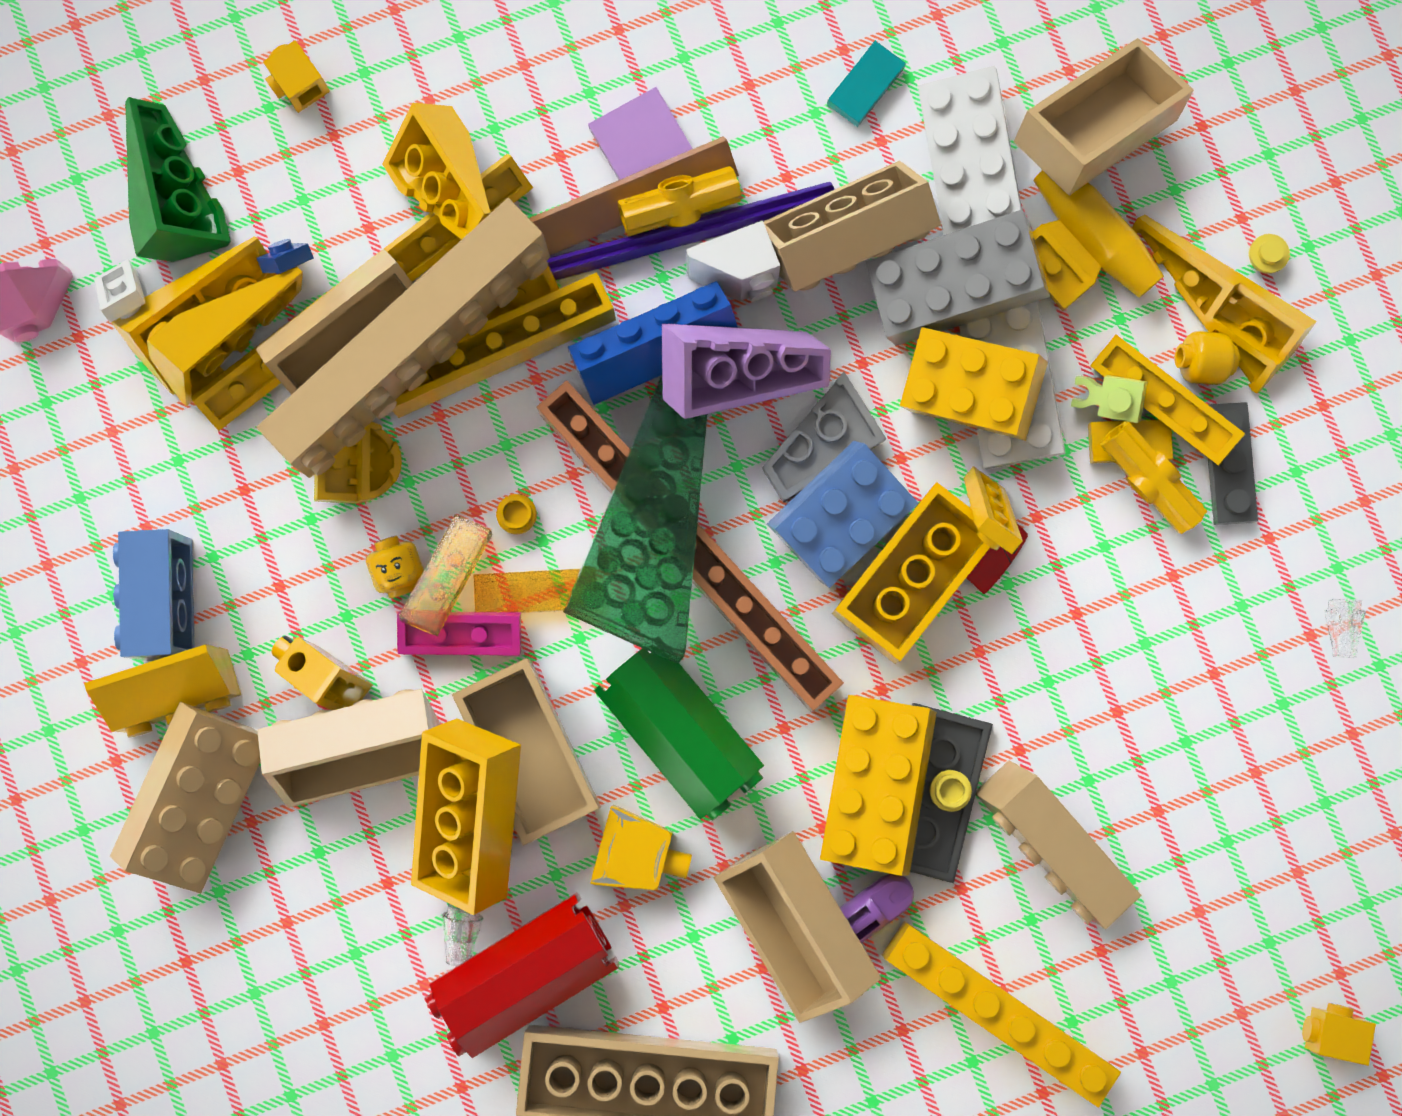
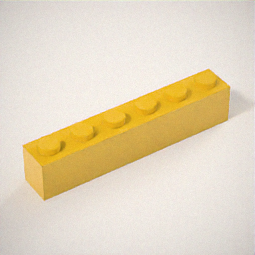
(514, 339)
(1001, 1014)

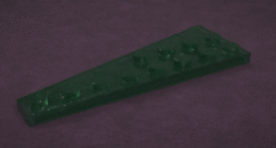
(644, 547)

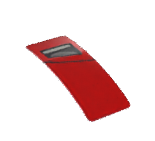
(993, 565)

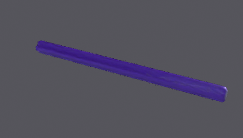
(672, 237)

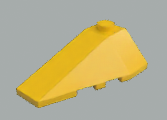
(438, 167)
(208, 282)
(200, 339)

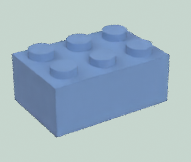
(842, 513)
(154, 594)

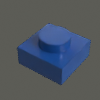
(284, 256)

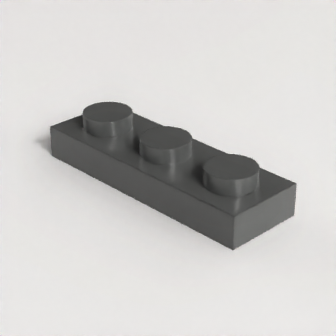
(1233, 480)

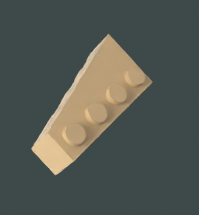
(1058, 843)

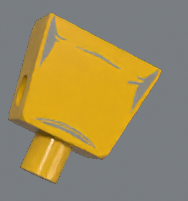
(636, 853)

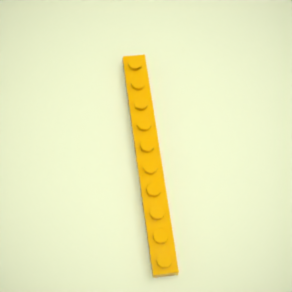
(414, 252)

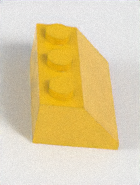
(153, 690)

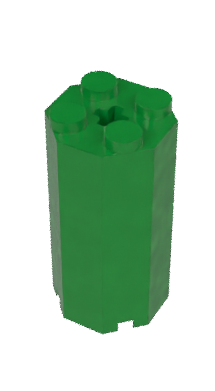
(681, 732)

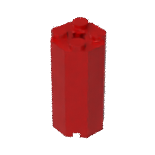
(521, 977)

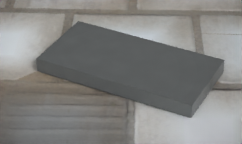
(956, 745)

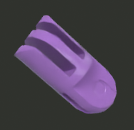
(878, 905)

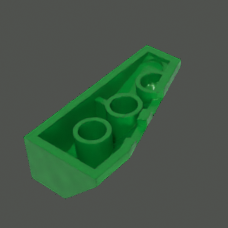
(166, 196)

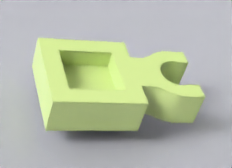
(1116, 398)

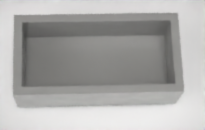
(958, 278)

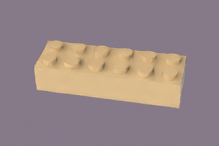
(641, 1075)

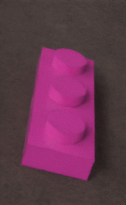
(465, 635)

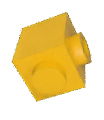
(294, 76)
(1339, 1034)

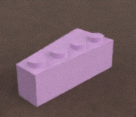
(735, 367)

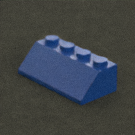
(633, 349)

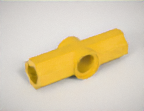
(679, 201)
(1153, 477)

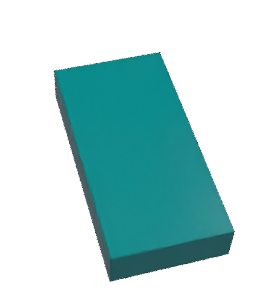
(866, 83)

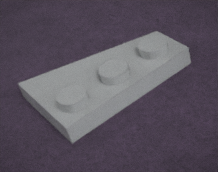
(821, 437)

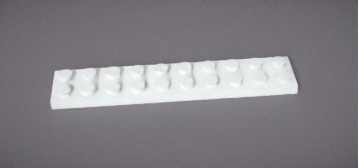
(973, 185)

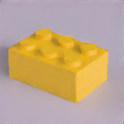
(974, 383)

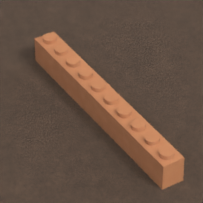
(713, 570)

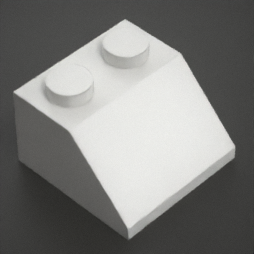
(739, 262)

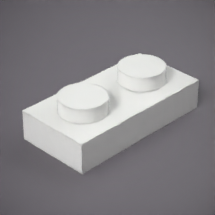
(119, 291)

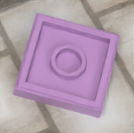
(639, 134)

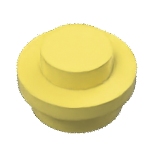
(1269, 253)
(950, 790)

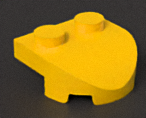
(361, 470)

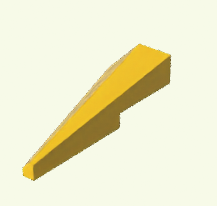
(1230, 304)

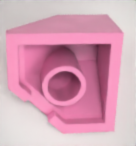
(31, 297)

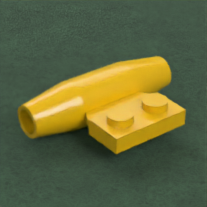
(1088, 239)

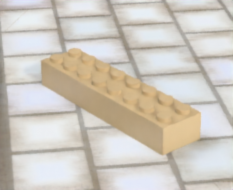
(407, 340)

